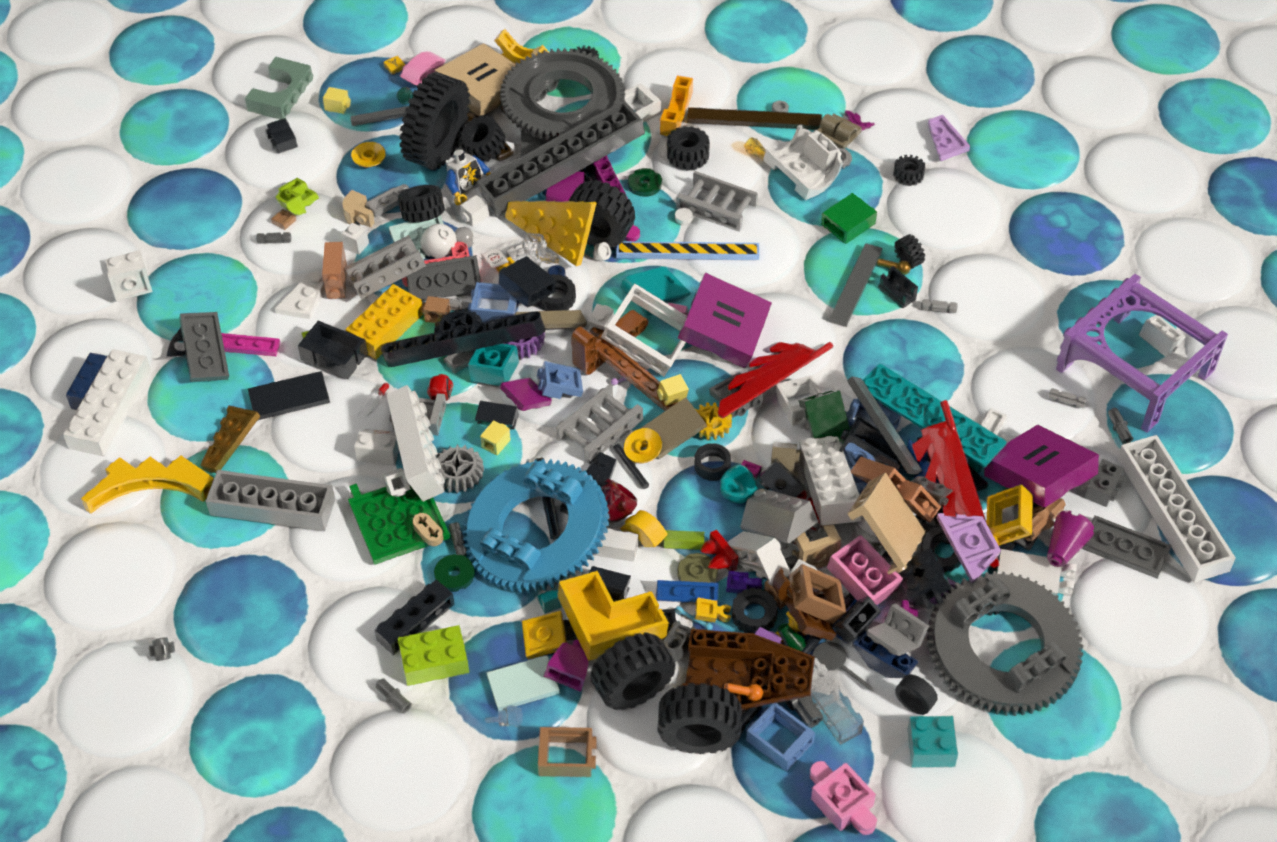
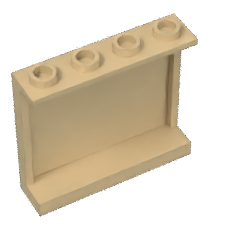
(889, 520)

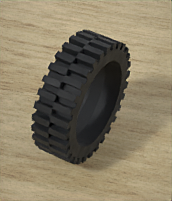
(434, 120)

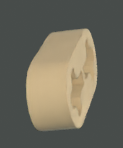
(424, 532)

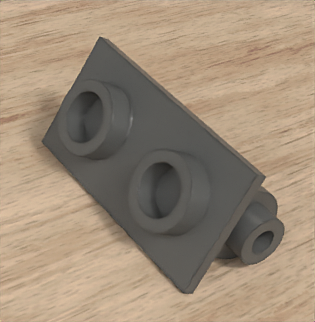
(937, 491)

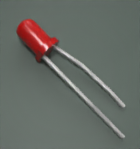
(381, 391)

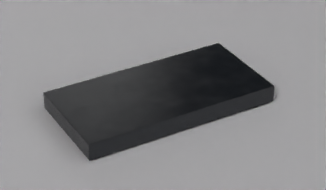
(289, 395)

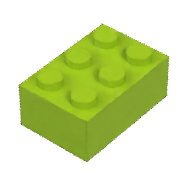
(433, 655)

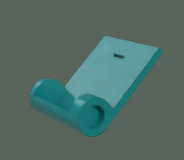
(658, 282)

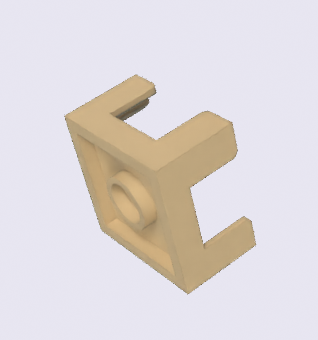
(819, 551)

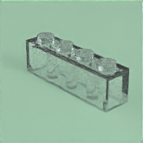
(834, 706)

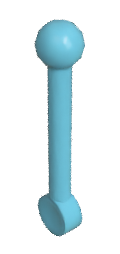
(708, 626)

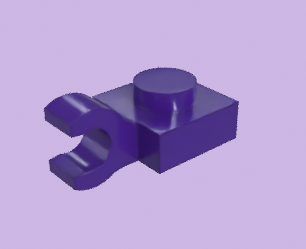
(740, 581)

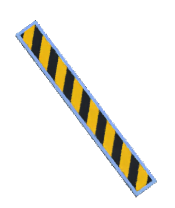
(688, 250)

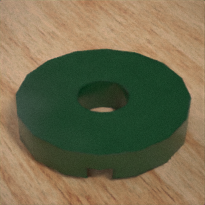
(645, 189)
(451, 563)

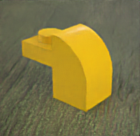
(647, 527)

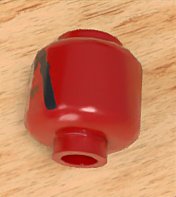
(440, 384)

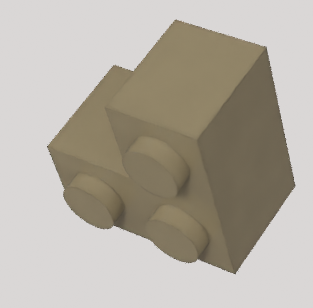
(788, 455)

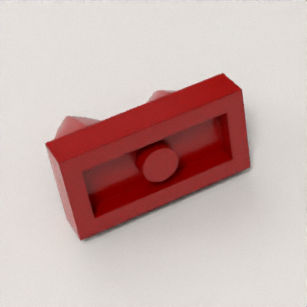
(725, 555)

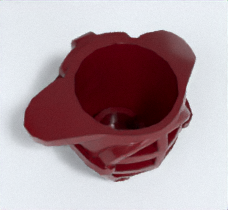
(619, 499)

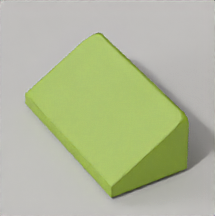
(684, 539)

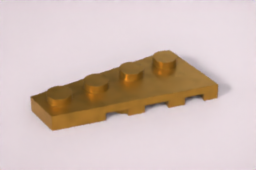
(231, 434)

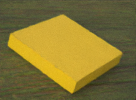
(543, 634)

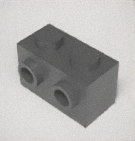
(1103, 485)

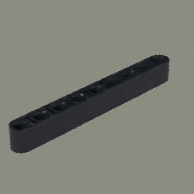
(463, 339)

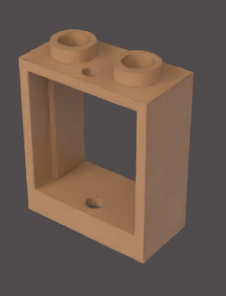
(804, 579)
(566, 735)

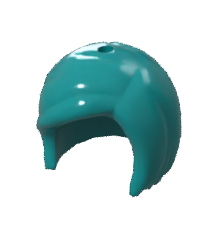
(738, 484)

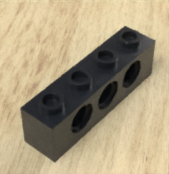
(426, 614)

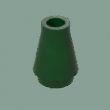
(791, 637)

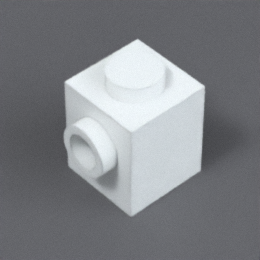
(474, 210)
(355, 238)
(396, 482)

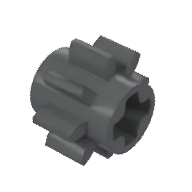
(161, 649)

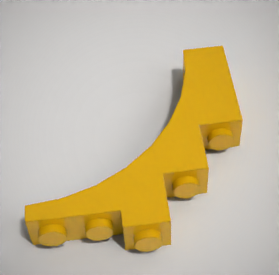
(150, 474)

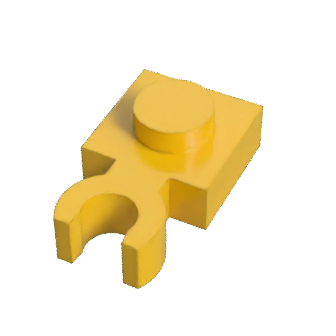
(709, 611)

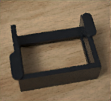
(873, 444)

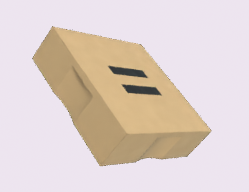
(483, 73)

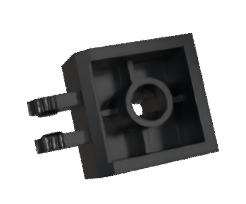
(924, 579)

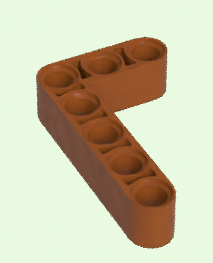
(585, 344)

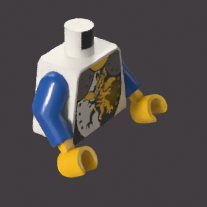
(464, 174)

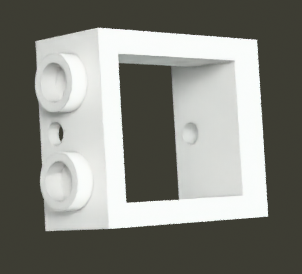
(647, 98)
(785, 390)

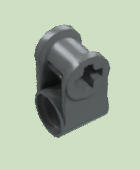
(678, 640)

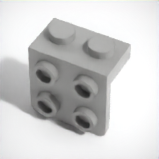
(899, 632)

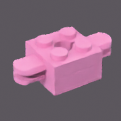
(852, 794)

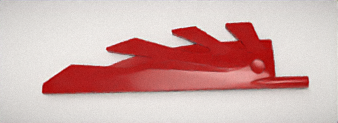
(773, 371)
(950, 467)

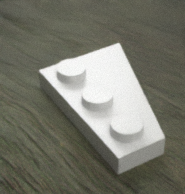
(303, 298)

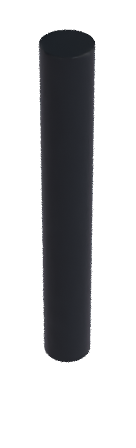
(631, 466)

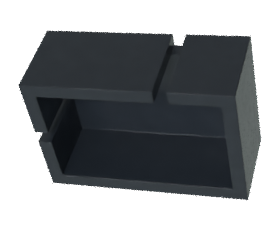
(332, 349)

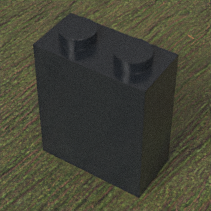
(527, 281)

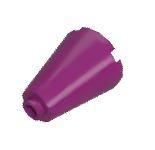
(1068, 537)

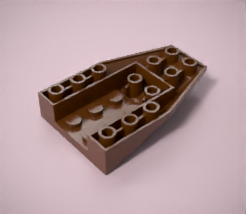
(749, 660)

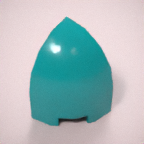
(549, 601)

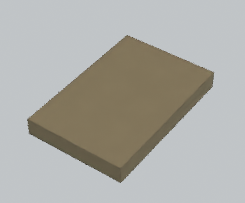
(676, 425)

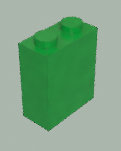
(849, 218)

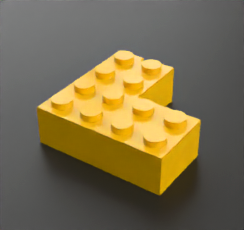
(601, 621)

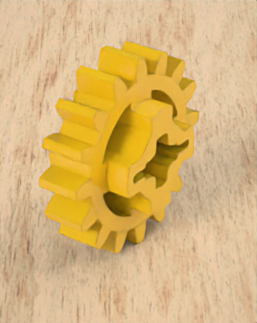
(715, 425)

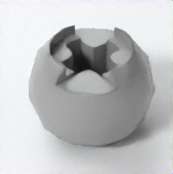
(464, 235)

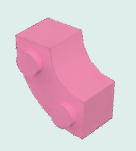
(421, 66)

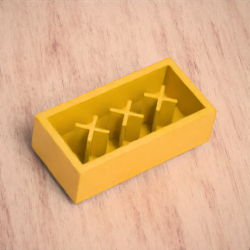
(386, 319)

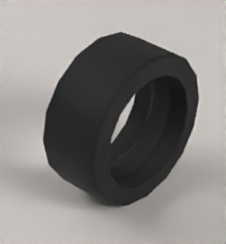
(712, 449)
(916, 694)

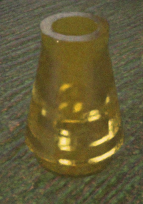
(755, 148)

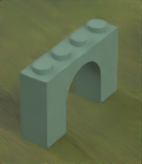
(280, 103)

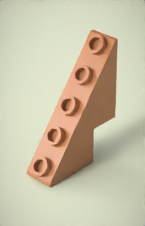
(914, 494)

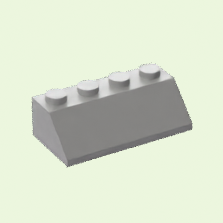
(777, 515)

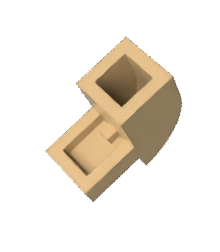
(356, 210)

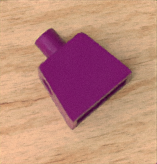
(568, 665)

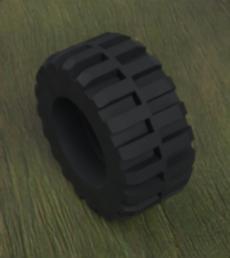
(615, 212)
(632, 671)
(699, 718)

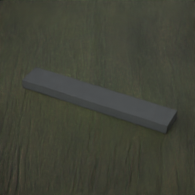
(855, 285)
(884, 425)

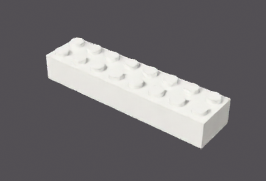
(1176, 509)

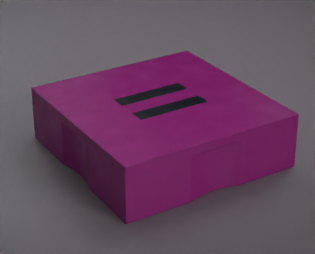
(725, 320)
(1043, 464)

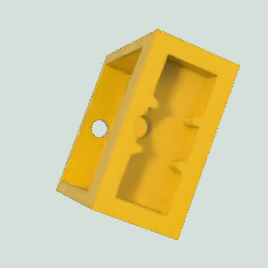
(1014, 529)

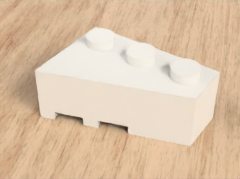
(759, 554)

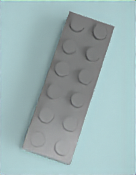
(271, 500)

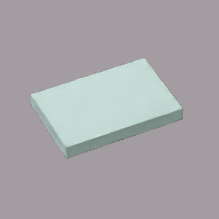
(521, 683)

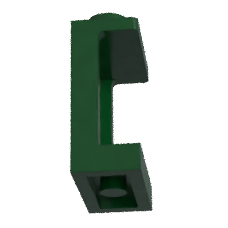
(825, 414)

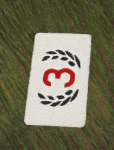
(495, 258)

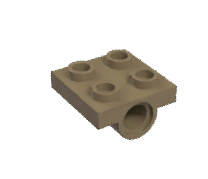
(839, 130)

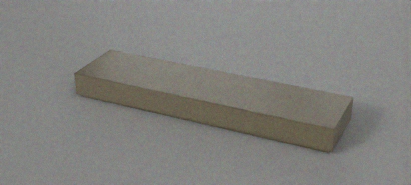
(561, 319)

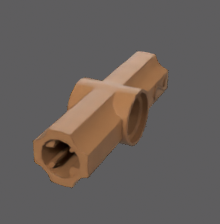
(1044, 518)

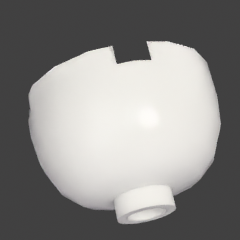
(438, 241)

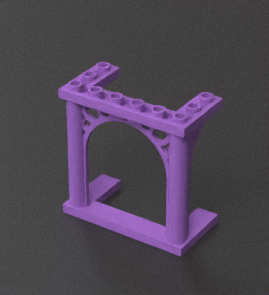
(1119, 304)

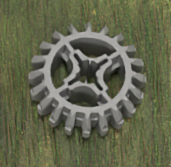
(467, 473)

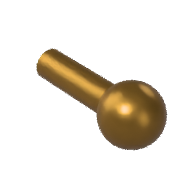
(903, 266)

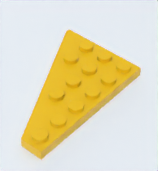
(562, 224)

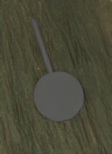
(834, 657)

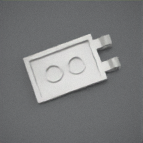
(1039, 570)

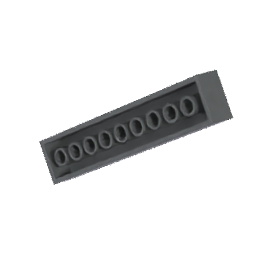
(561, 157)

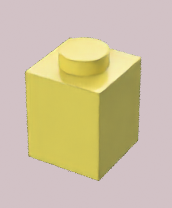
(336, 100)
(672, 390)
(495, 437)

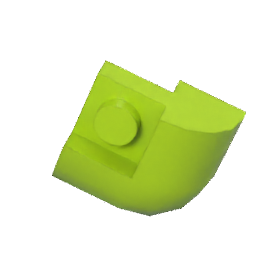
(296, 196)

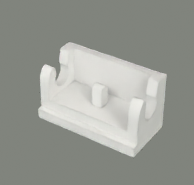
(1161, 335)

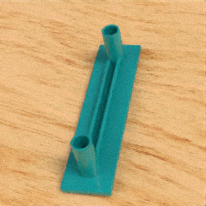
(925, 410)

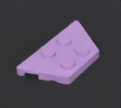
(971, 542)

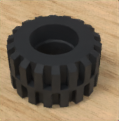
(478, 129)
(688, 148)
(421, 203)

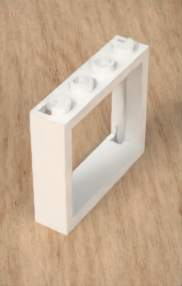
(637, 348)

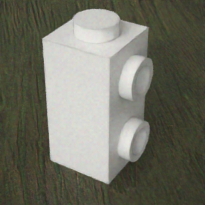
(619, 545)

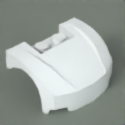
(808, 161)

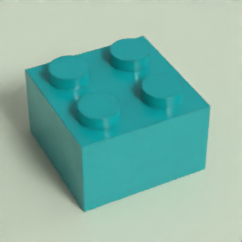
(493, 364)
(932, 741)

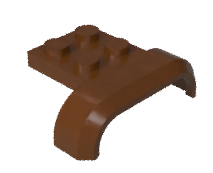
(806, 623)

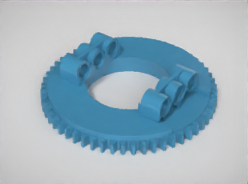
(519, 564)

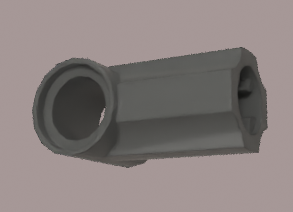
(806, 710)

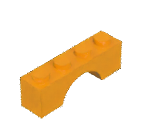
(680, 99)

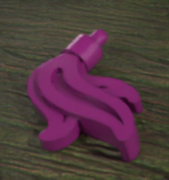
(856, 119)

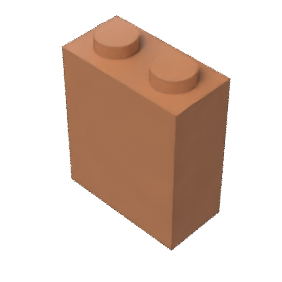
(334, 270)

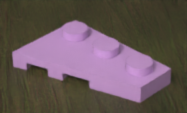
(946, 138)

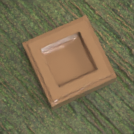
(283, 219)

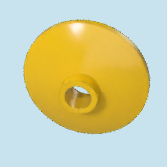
(368, 154)
(638, 440)

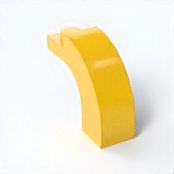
(513, 50)

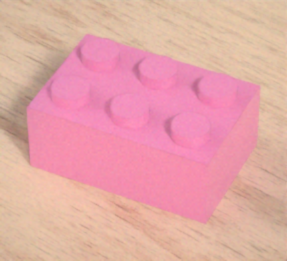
(864, 571)

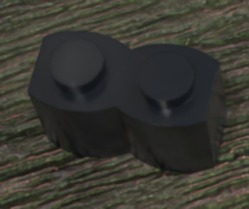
(281, 135)

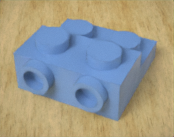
(559, 379)

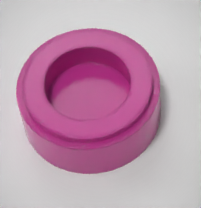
(634, 234)

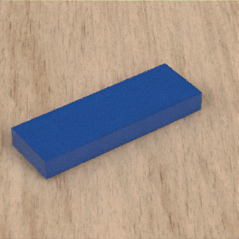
(686, 591)

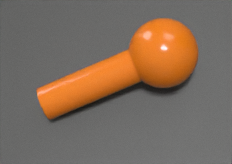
(753, 691)

